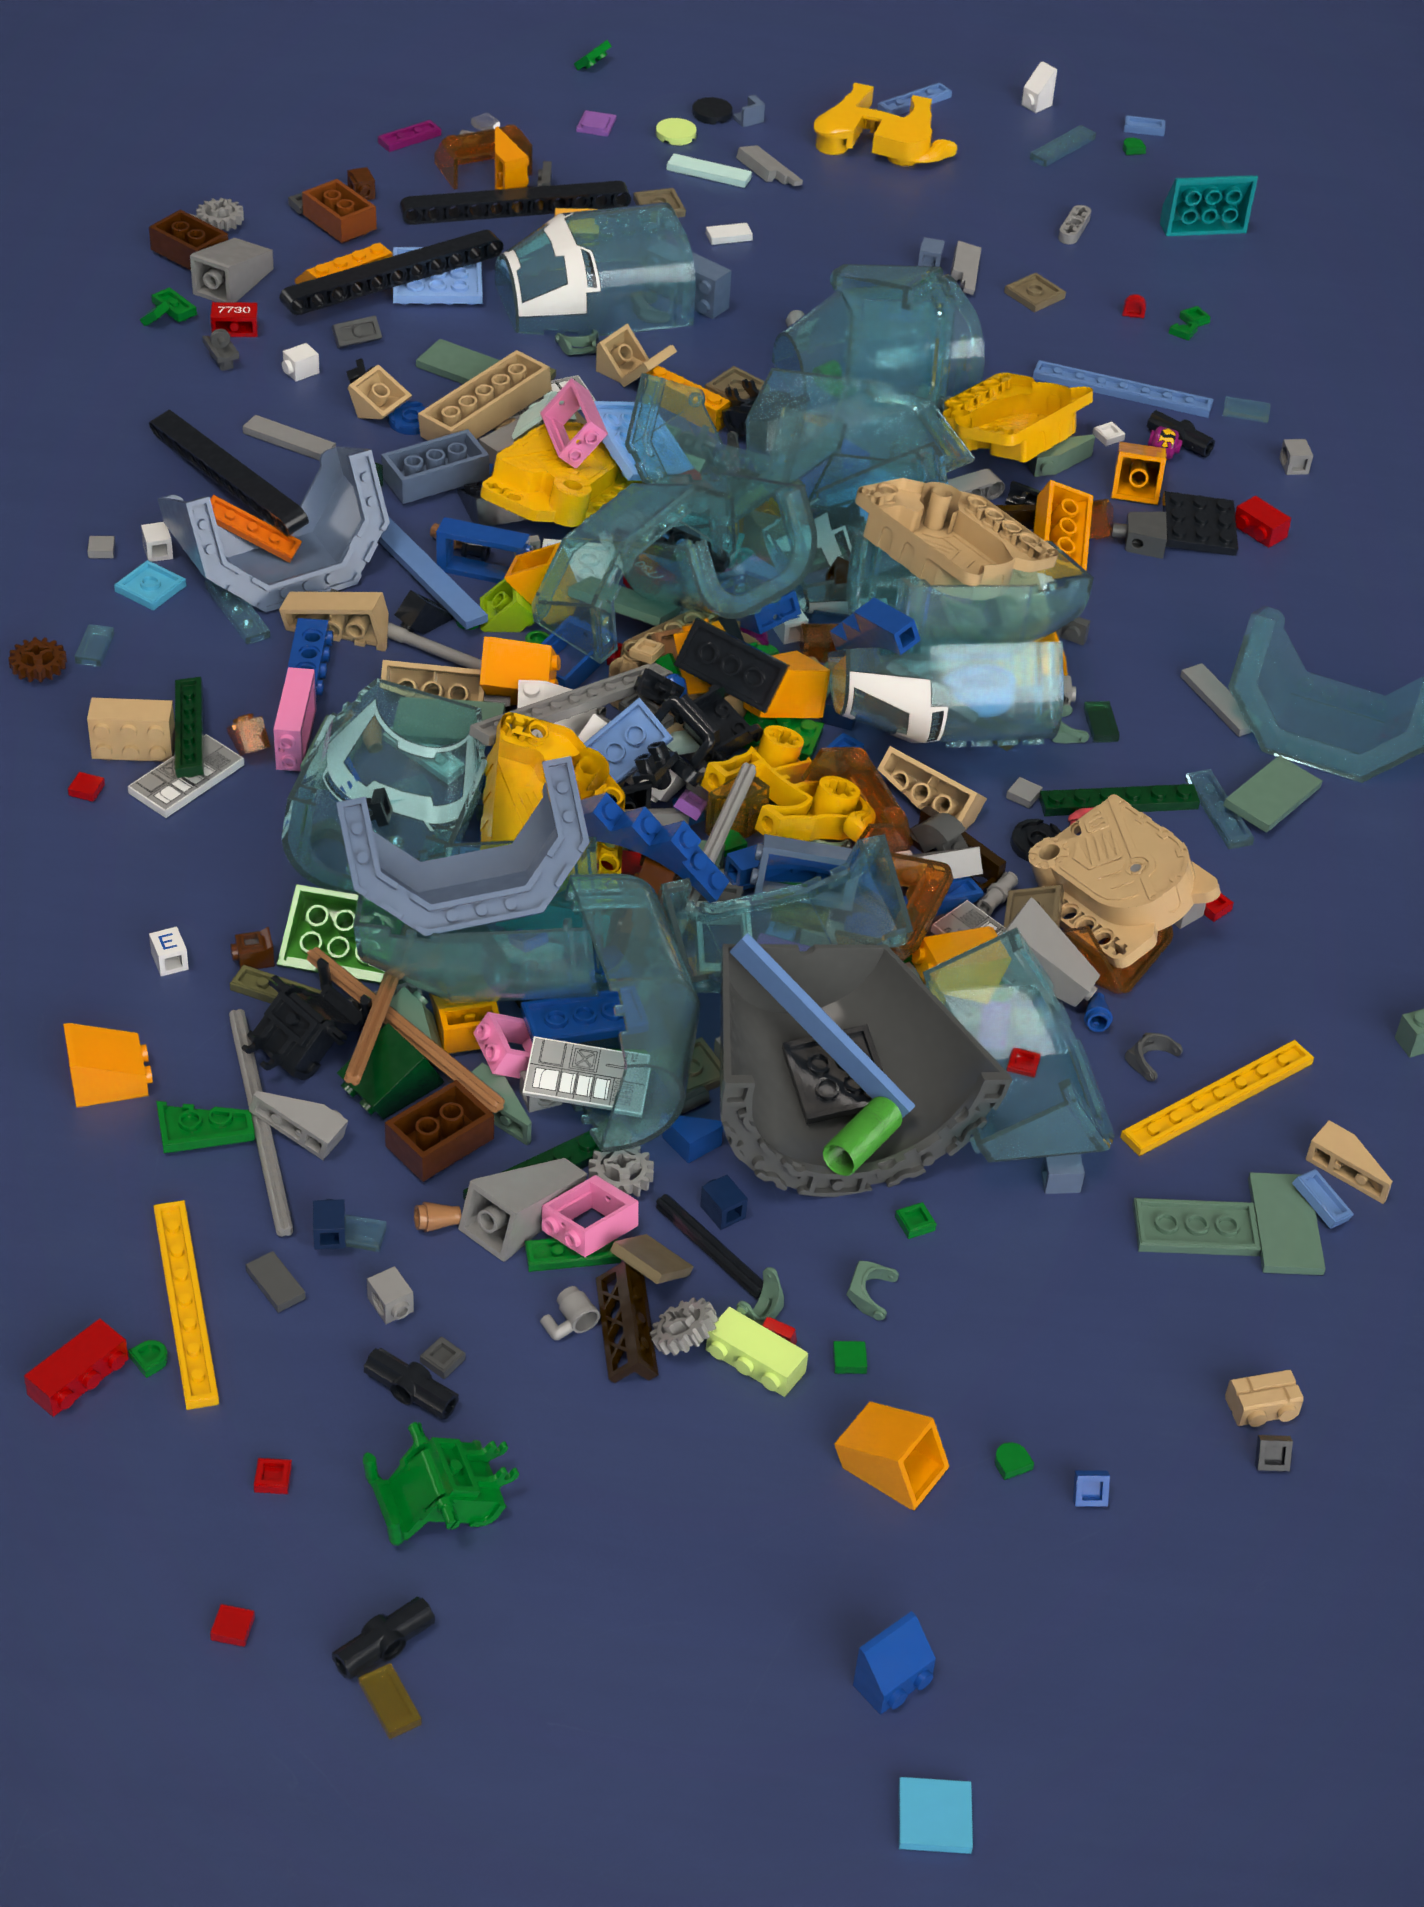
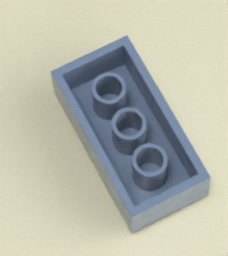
(711, 287)
(435, 466)

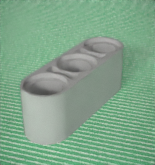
(981, 483)

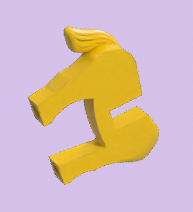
(898, 138)
(804, 808)

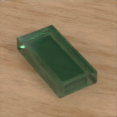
(1101, 721)

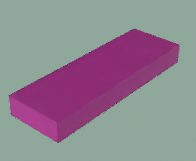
(409, 135)

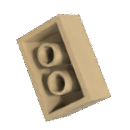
(131, 729)

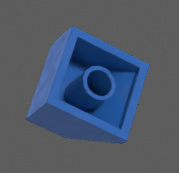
(894, 1664)

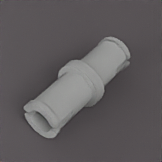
(997, 892)

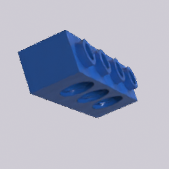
(311, 649)

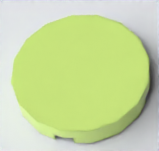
(676, 131)

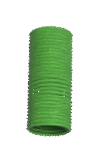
(862, 1136)

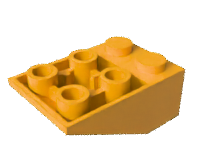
(509, 163)
(458, 1022)

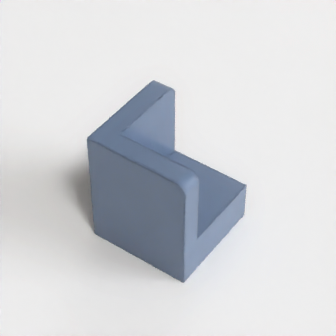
(752, 113)
(931, 252)
(1062, 1174)

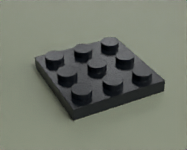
(1200, 523)
(821, 1083)

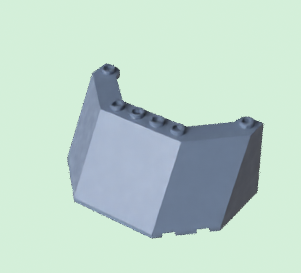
(341, 536)
(478, 884)

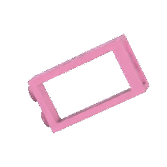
(557, 414)
(295, 719)

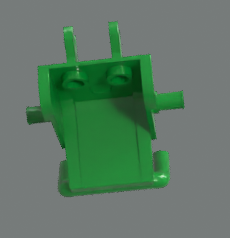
(439, 1484)

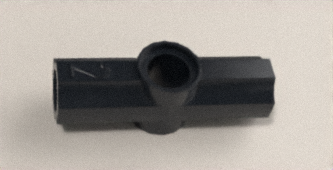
(1192, 438)
(411, 1383)
(383, 1637)

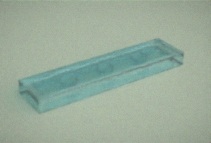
(1062, 145)
(239, 613)
(1212, 797)

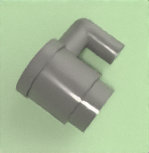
(578, 1311)

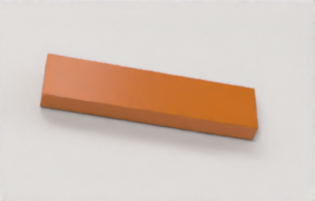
(254, 530)

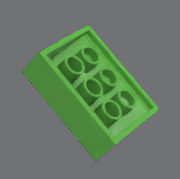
(323, 921)

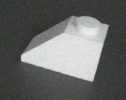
(1040, 88)

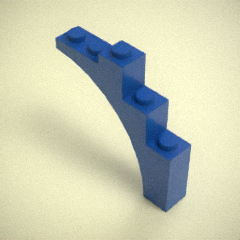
(874, 627)
(669, 845)
(779, 868)

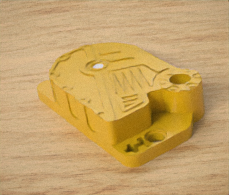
(1015, 415)
(556, 491)
(517, 778)

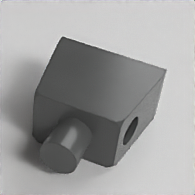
(1143, 533)

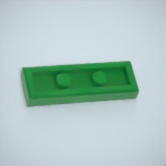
(552, 1255)

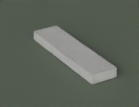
(287, 437)
(1216, 697)

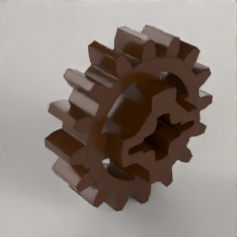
(37, 659)

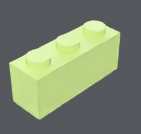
(757, 1352)

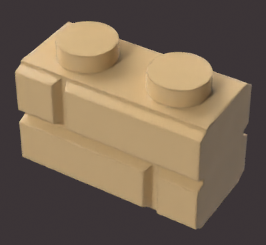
(1264, 1398)

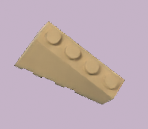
(351, 615)
(435, 679)
(928, 787)

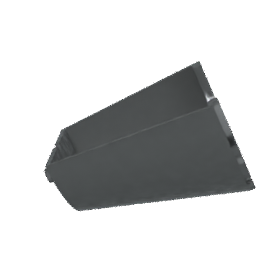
(917, 1044)

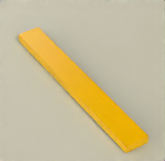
(1216, 1098)
(186, 1305)

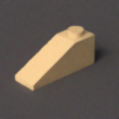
(1348, 1160)

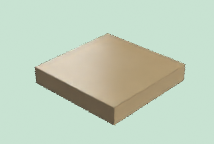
(648, 365)

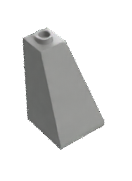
(1064, 963)
(507, 1206)

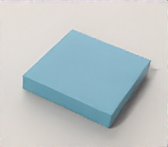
(150, 585)
(935, 1815)

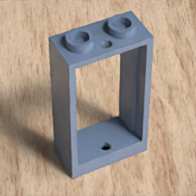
(795, 849)

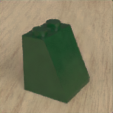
(393, 1075)

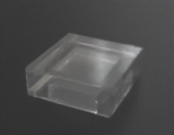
(485, 122)

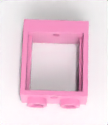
(493, 1038)
(595, 1193)

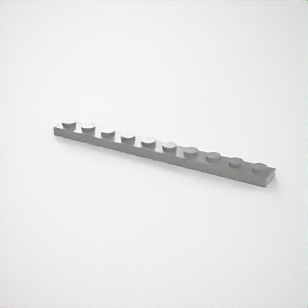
(571, 702)

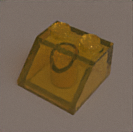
(749, 811)

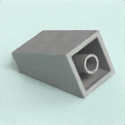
(229, 269)

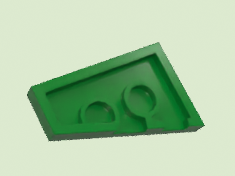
(199, 1128)

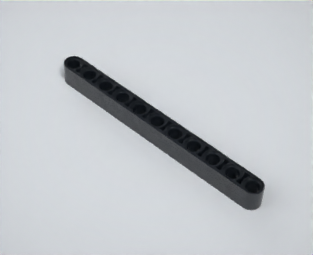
(506, 197)
(391, 272)
(229, 473)

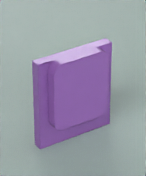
(596, 123)

